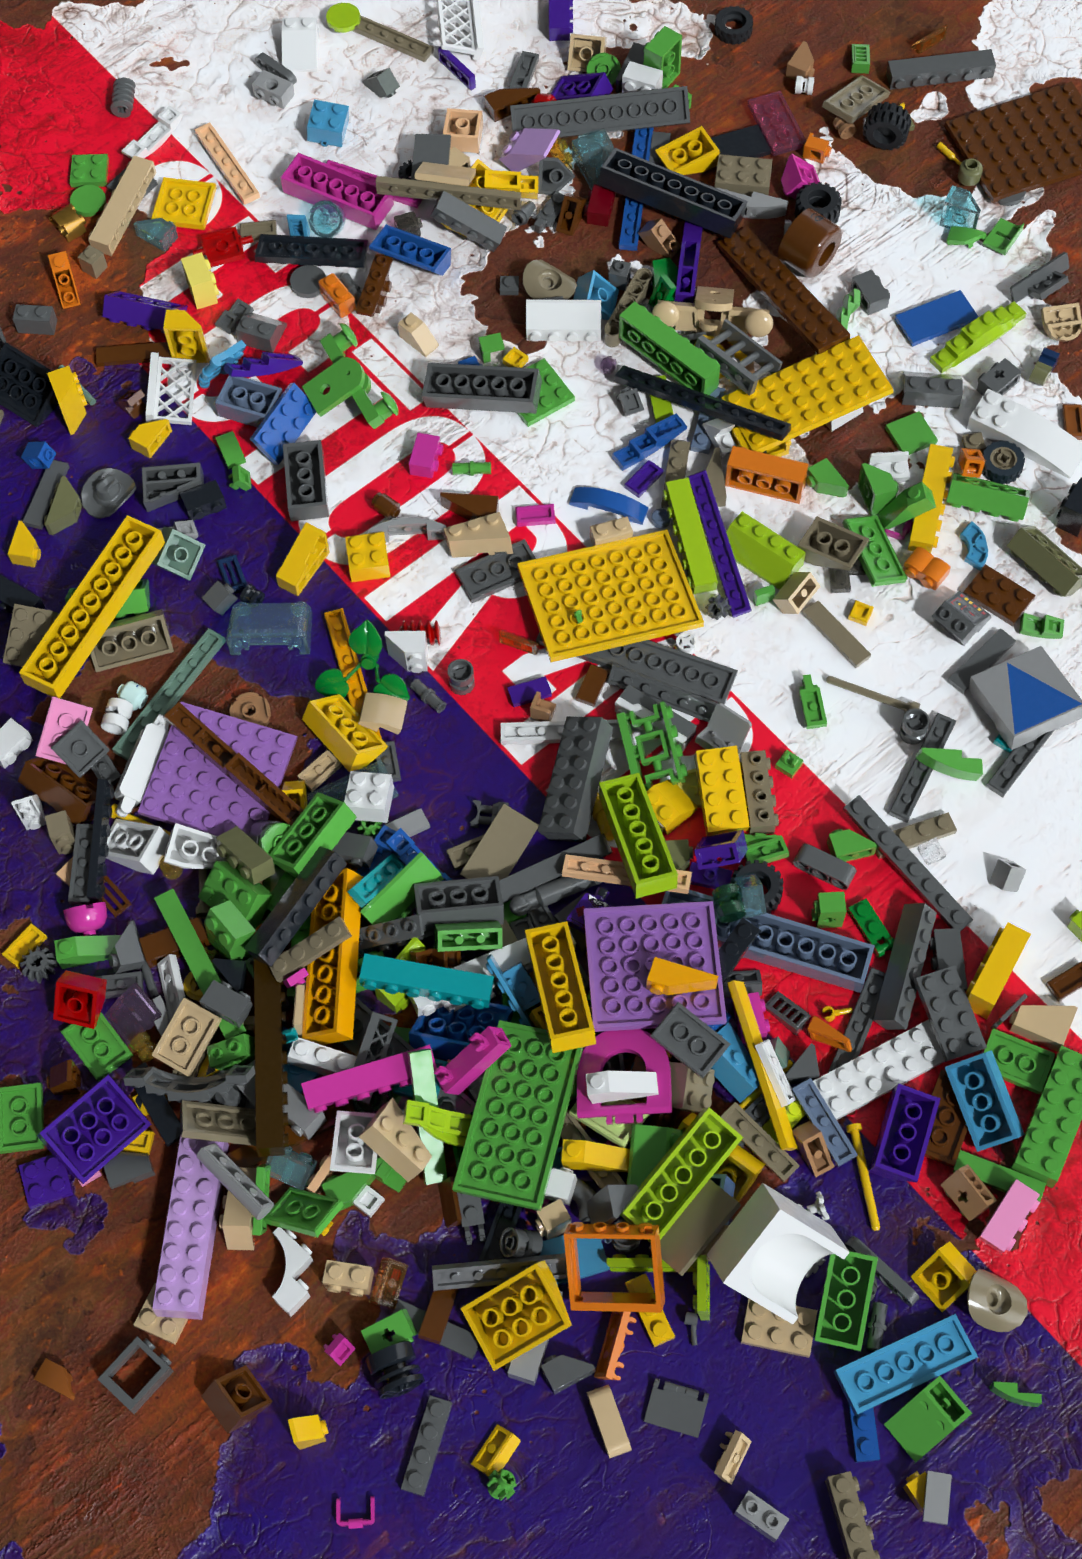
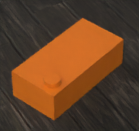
(766, 474)

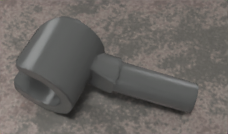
(692, 1319)

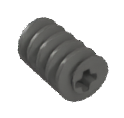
(122, 97)

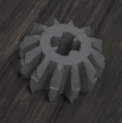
(38, 956)

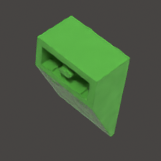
(927, 1419)

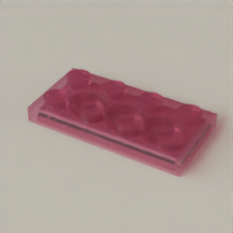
(777, 123)

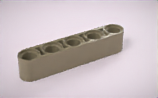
(636, 291)

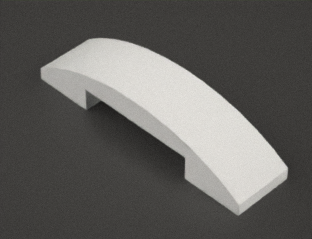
(156, 136)

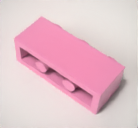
(1010, 1217)

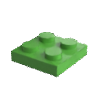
(89, 170)

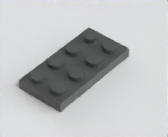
(950, 1013)

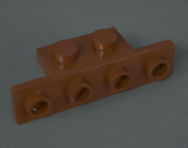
(376, 287)

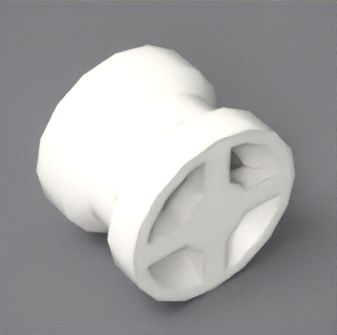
(686, 639)

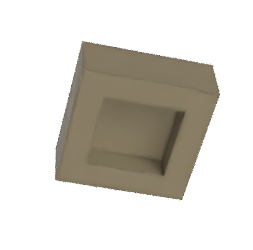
(974, 441)

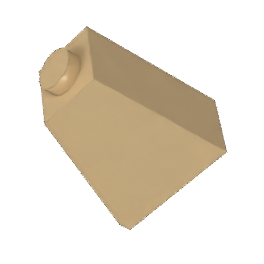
(1043, 1023)

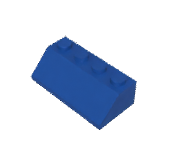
(412, 249)

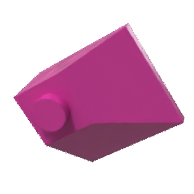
(797, 175)

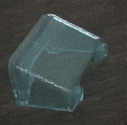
(269, 625)

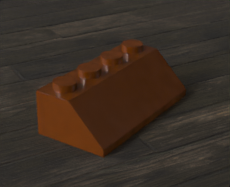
(60, 788)

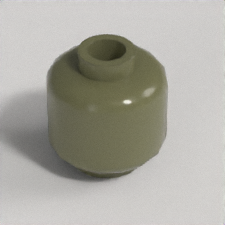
(970, 172)

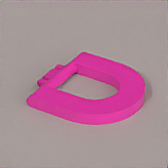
(620, 1041)

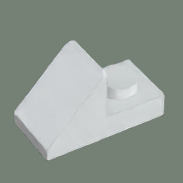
(720, 435)

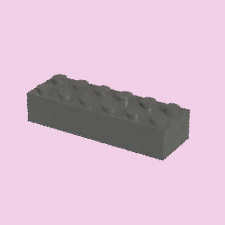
(482, 388)
(575, 779)

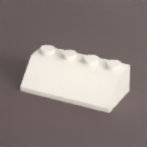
(563, 320)

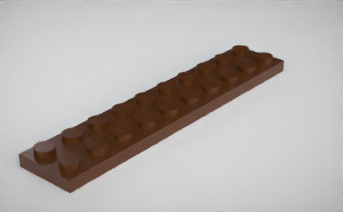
(783, 290)

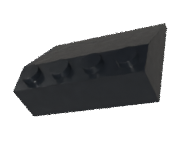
(25, 385)

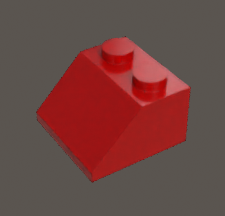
(79, 999)

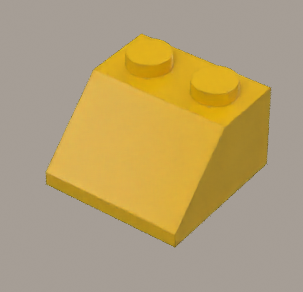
(670, 805)
(944, 1276)

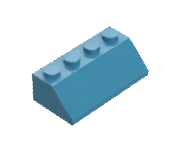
(984, 1101)

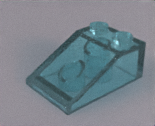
(591, 153)

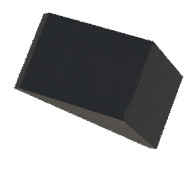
(231, 972)

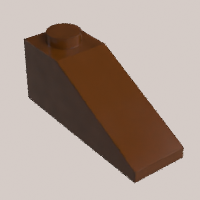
(499, 101)
(470, 505)

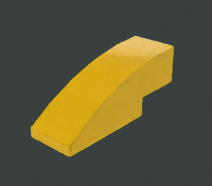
(512, 182)

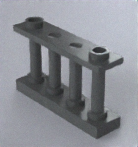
(735, 370)

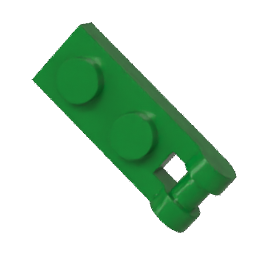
(871, 927)

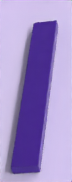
(719, 544)

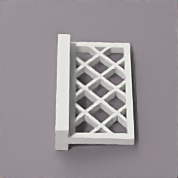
(472, 26)
(155, 384)

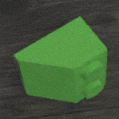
(876, 488)

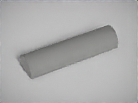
(235, 1181)

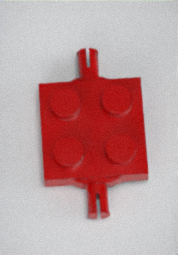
(223, 246)

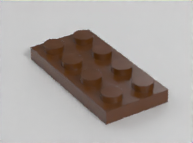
(949, 1125)

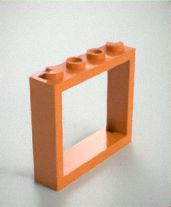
(613, 1300)

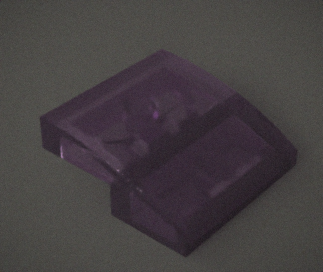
(133, 1013)

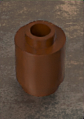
(386, 505)

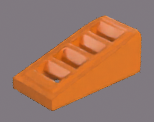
(824, 1033)

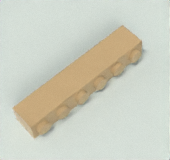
(122, 205)

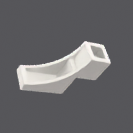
(292, 1293)

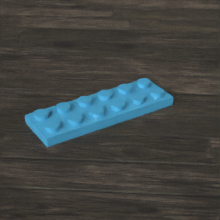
(905, 1364)

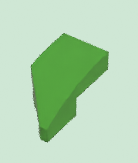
(964, 236)

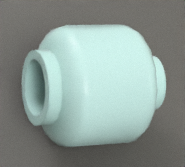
(134, 694)

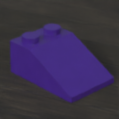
(582, 86)

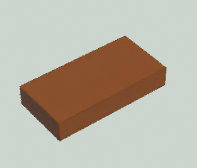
(1072, 419)

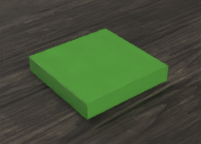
(911, 433)

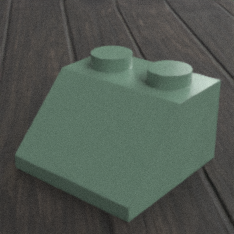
(179, 553)

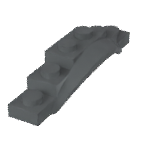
(188, 1088)

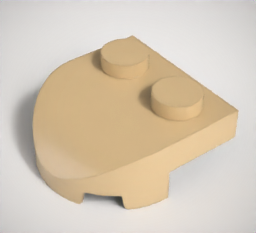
(1062, 321)

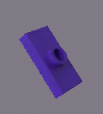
(710, 877)

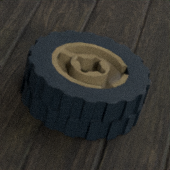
(1001, 452)

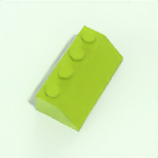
(764, 551)

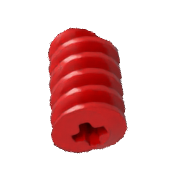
(432, 632)

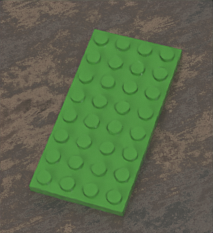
(518, 1120)

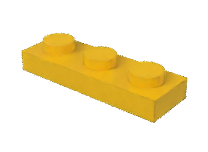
(654, 1323)

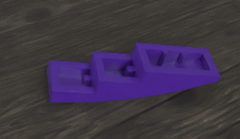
(268, 364)

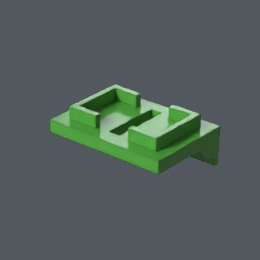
(1006, 230)

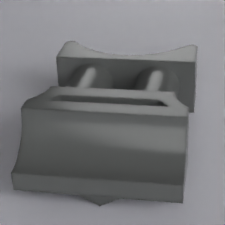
(485, 809)

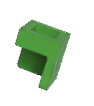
(490, 344)
(390, 1177)

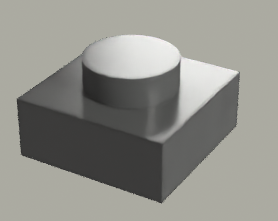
(509, 285)

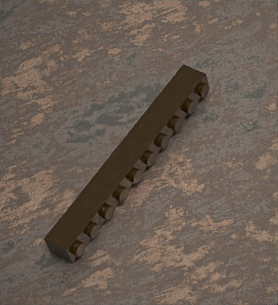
(270, 1063)

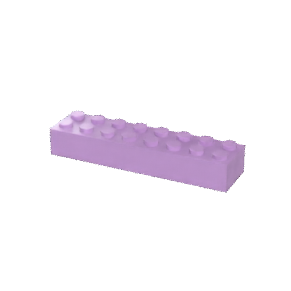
(188, 1235)

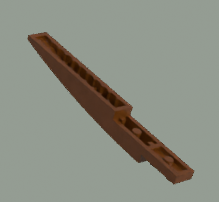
(234, 765)

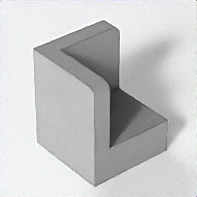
(1007, 875)

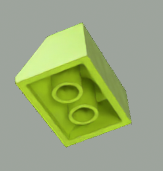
(399, 1000)

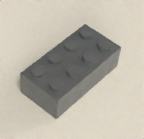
(305, 480)

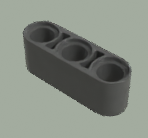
(824, 866)

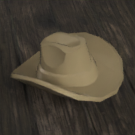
(546, 281)
(995, 1302)

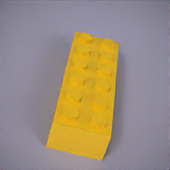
(560, 987)

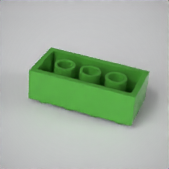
(846, 1300)

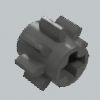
(720, 609)

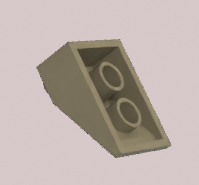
(831, 545)

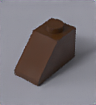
(570, 214)
(64, 1079)

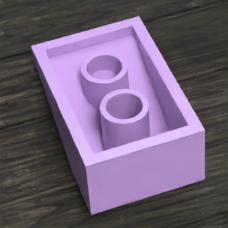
(528, 147)

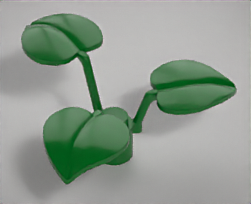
(363, 641)

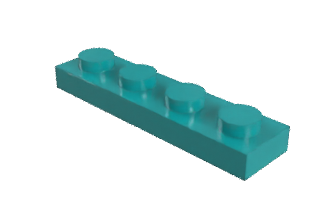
(376, 880)

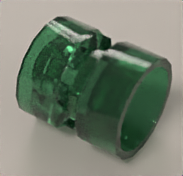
(728, 901)

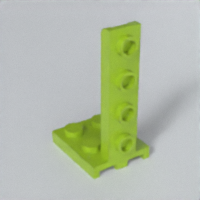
(700, 1271)

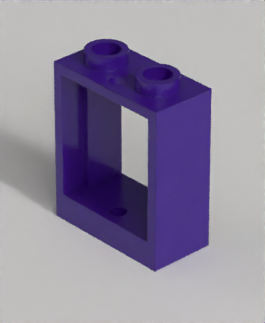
(728, 846)

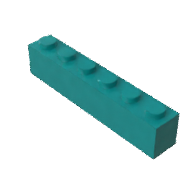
(426, 981)

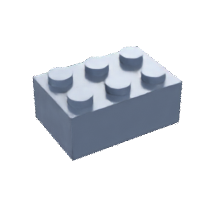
(246, 400)

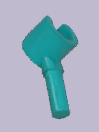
(291, 1035)

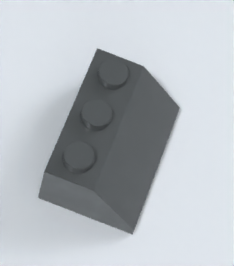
(932, 390)

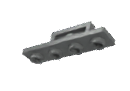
(1043, 280)
(391, 933)

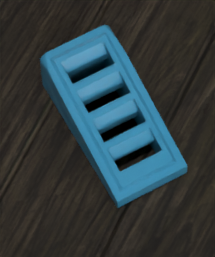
(298, 225)

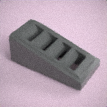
(798, 1011)

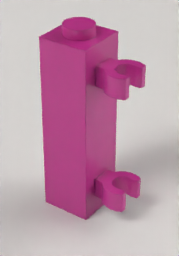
(472, 1060)

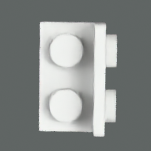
(892, 462)

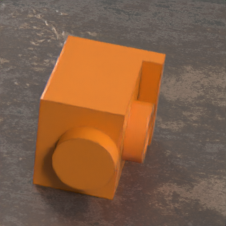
(816, 149)
(971, 462)

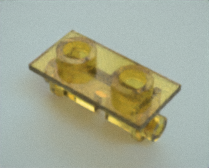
(559, 148)

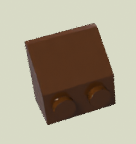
(236, 1398)

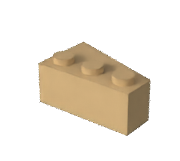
(478, 535)
(396, 1141)
(237, 1220)

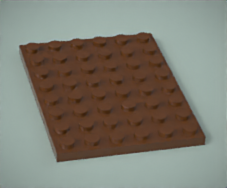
(1024, 141)

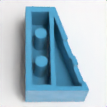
(735, 1066)

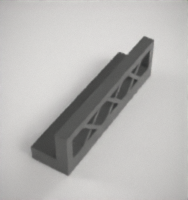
(367, 1042)

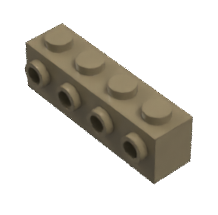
(757, 792)
(850, 1516)

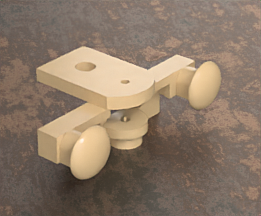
(691, 315)

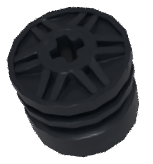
(393, 1366)

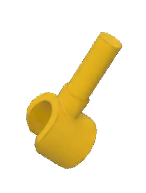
(835, 1012)

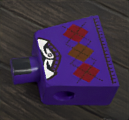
(576, 917)

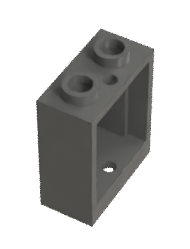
(149, 1389)

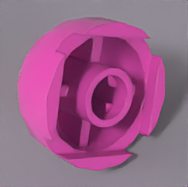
(86, 918)

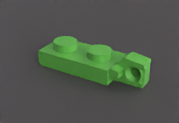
(812, 704)

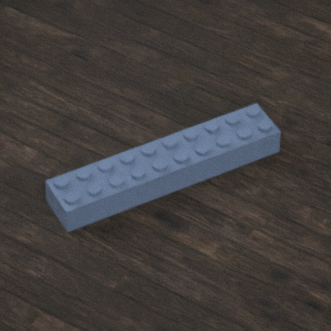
(796, 946)

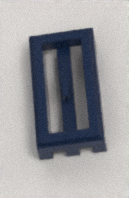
(237, 587)

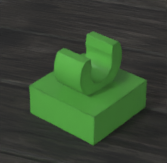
(240, 478)
(789, 764)

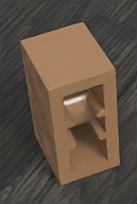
(965, 1182)

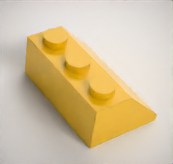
(185, 336)
(69, 396)

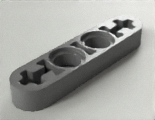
(885, 1273)

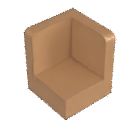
(541, 709)

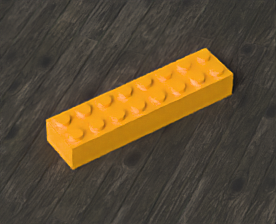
(333, 976)

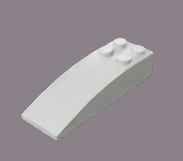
(1037, 437)

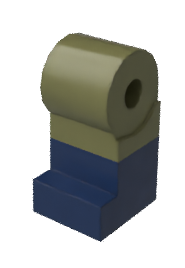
(1044, 366)

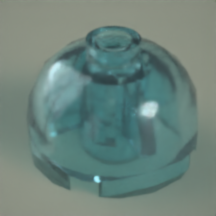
(327, 219)

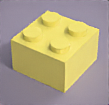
(200, 280)

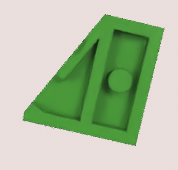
(765, 848)

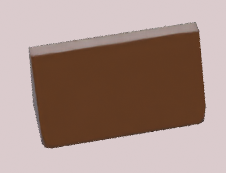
(450, 1203)

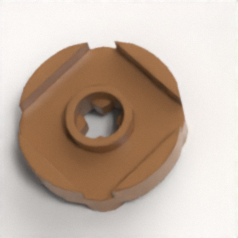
(256, 703)

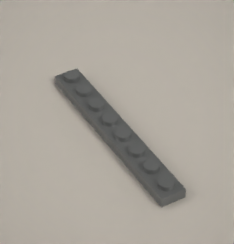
(907, 864)

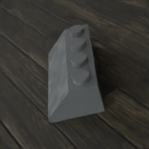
(459, 901)

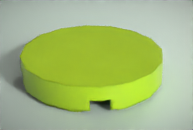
(343, 17)

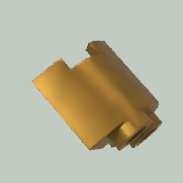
(68, 222)

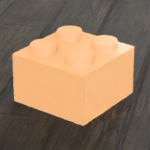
(464, 128)

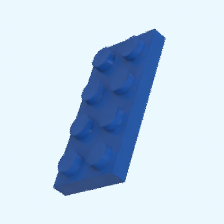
(283, 423)

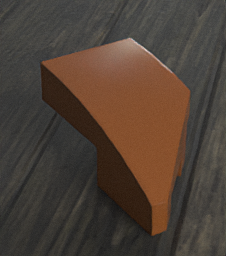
(56, 1378)

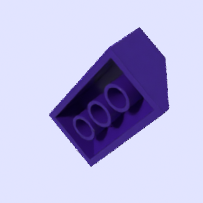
(137, 310)
(904, 1134)

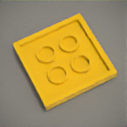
(185, 202)

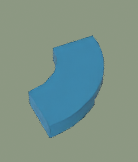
(976, 546)

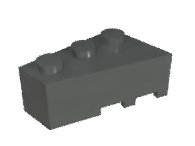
(165, 483)

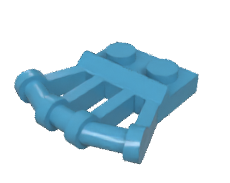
(218, 362)

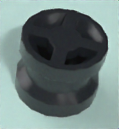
(251, 595)

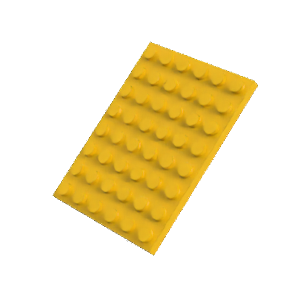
(625, 593)

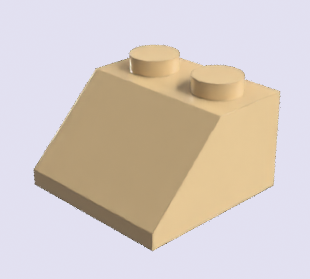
(582, 49)

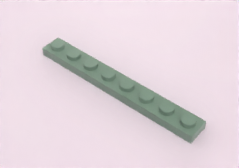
(172, 689)

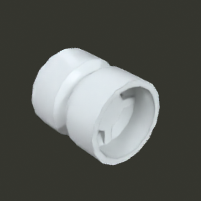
(117, 716)

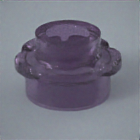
(608, 365)

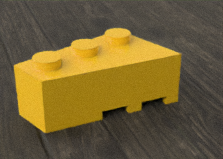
(303, 559)

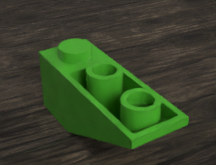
(348, 1185)

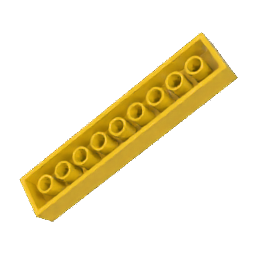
(92, 607)

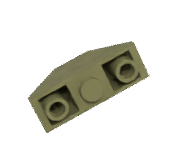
(63, 508)

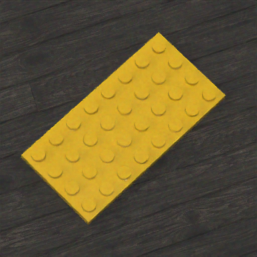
(814, 391)

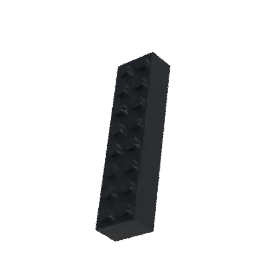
(672, 193)

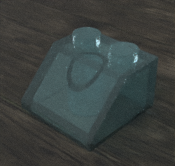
(960, 209)

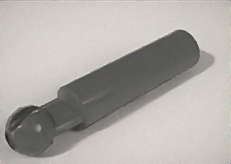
(548, 894)

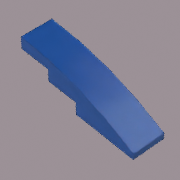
(648, 443)

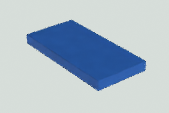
(936, 318)

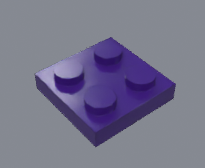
(45, 1181)

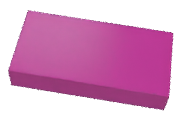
(535, 515)

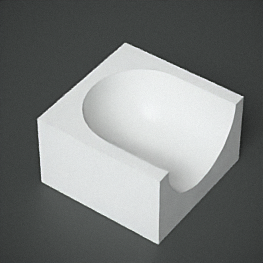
(772, 1250)

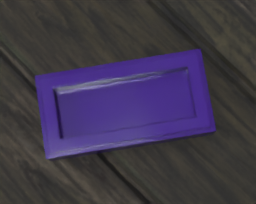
(643, 479)
(525, 692)

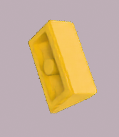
(496, 1451)

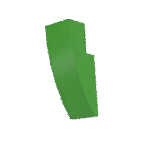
(951, 763)

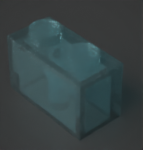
(292, 1168)

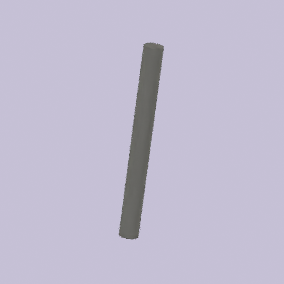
(146, 970)

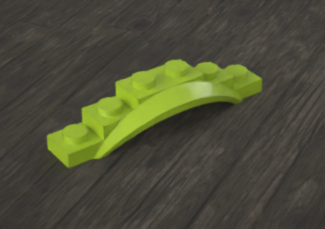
(977, 336)
(440, 1123)

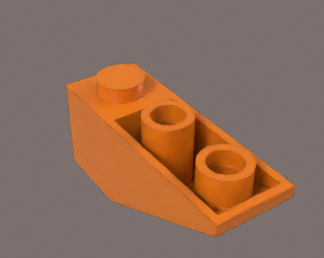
(64, 279)

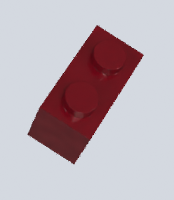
(600, 206)

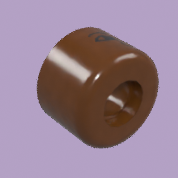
(810, 243)

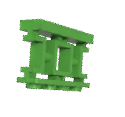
(637, 752)

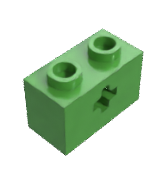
(829, 910)
(232, 1052)
(399, 1322)

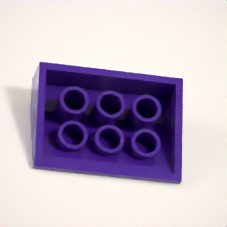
(94, 1129)

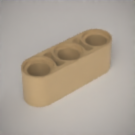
(609, 1421)

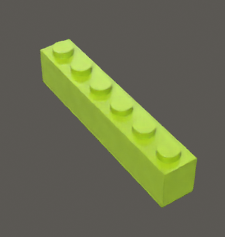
(690, 535)

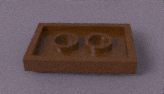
(999, 595)

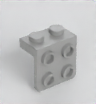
(724, 729)

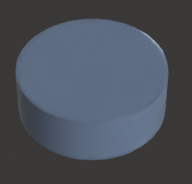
(660, 518)

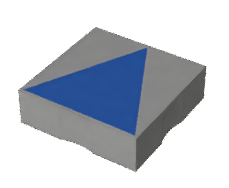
(1026, 697)

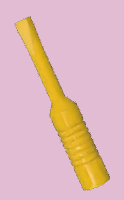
(947, 152)

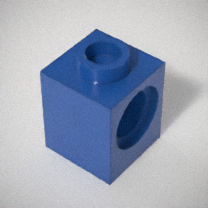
(38, 455)

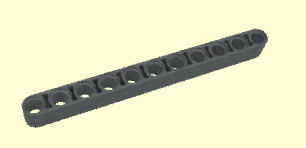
(546, 870)

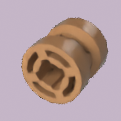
(844, 128)

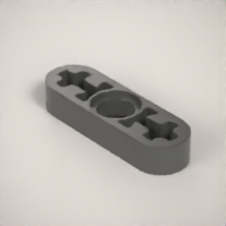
(268, 64)

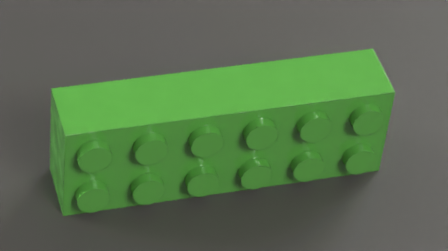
(668, 349)
(1053, 1121)

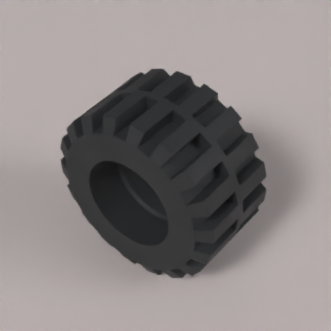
(887, 126)
(820, 196)
(767, 877)

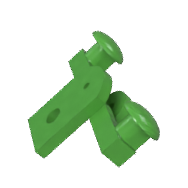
(346, 379)

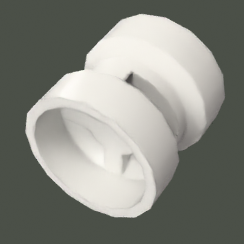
(808, 88)

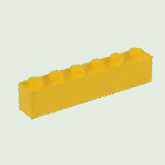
(935, 478)

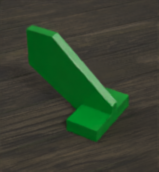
(663, 280)

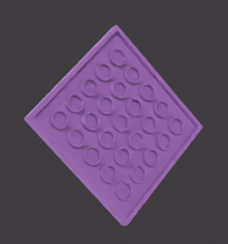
(198, 794)
(621, 953)

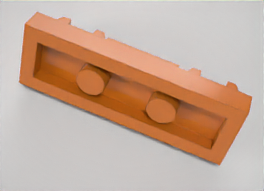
(613, 1346)

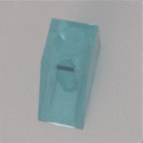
(157, 232)

